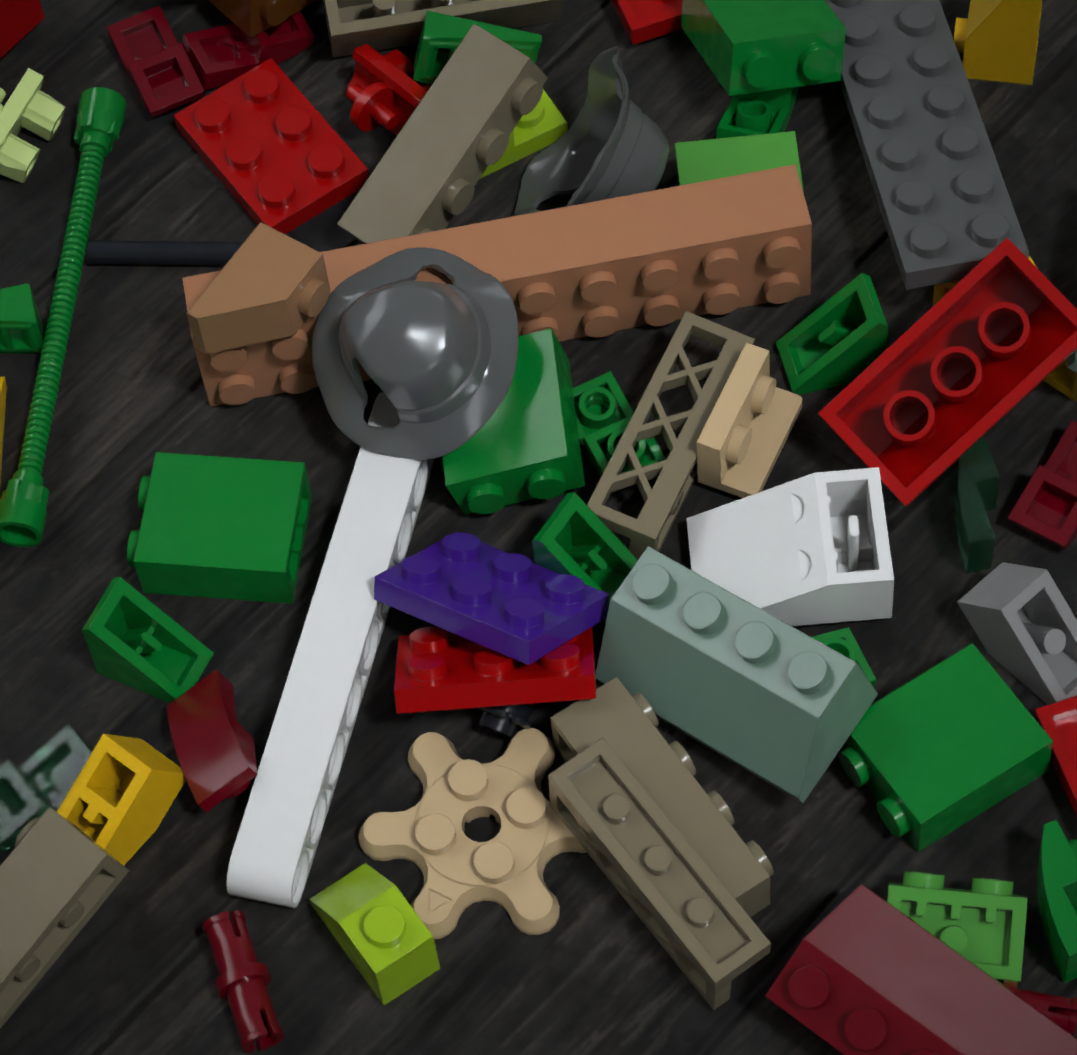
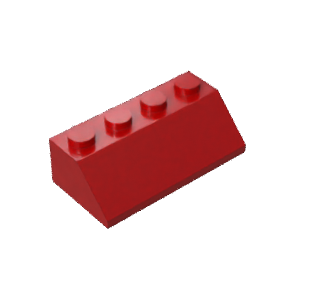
(955, 372)

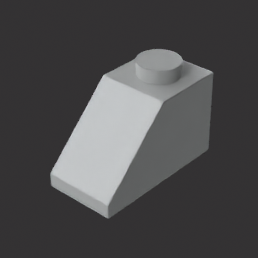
(1026, 628)

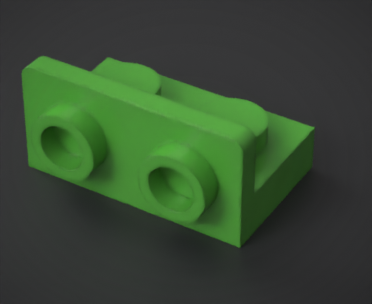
(977, 923)

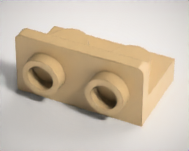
(746, 427)

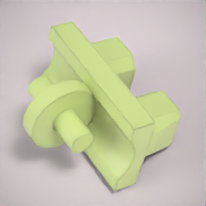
(28, 109)

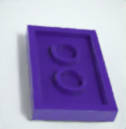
(492, 597)

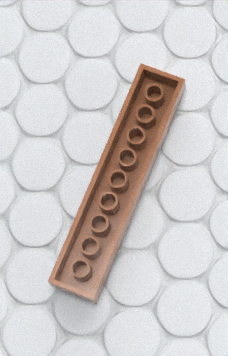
(579, 269)

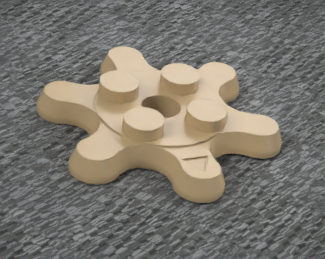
(469, 871)

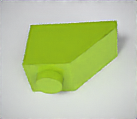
(378, 931)

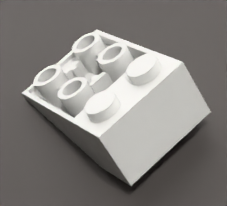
(802, 548)

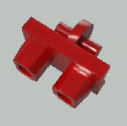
(383, 90)

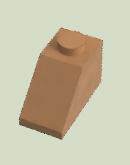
(260, 293)

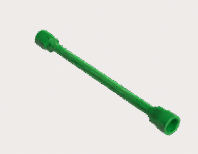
(25, 498)

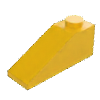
(999, 40)
(122, 794)

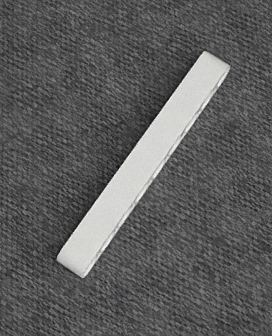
(327, 676)

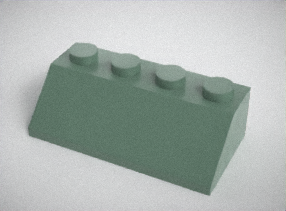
(731, 674)

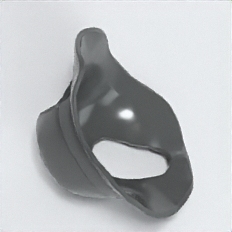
(605, 152)
(428, 345)

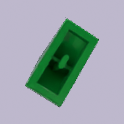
(835, 339)
(582, 546)
(142, 644)

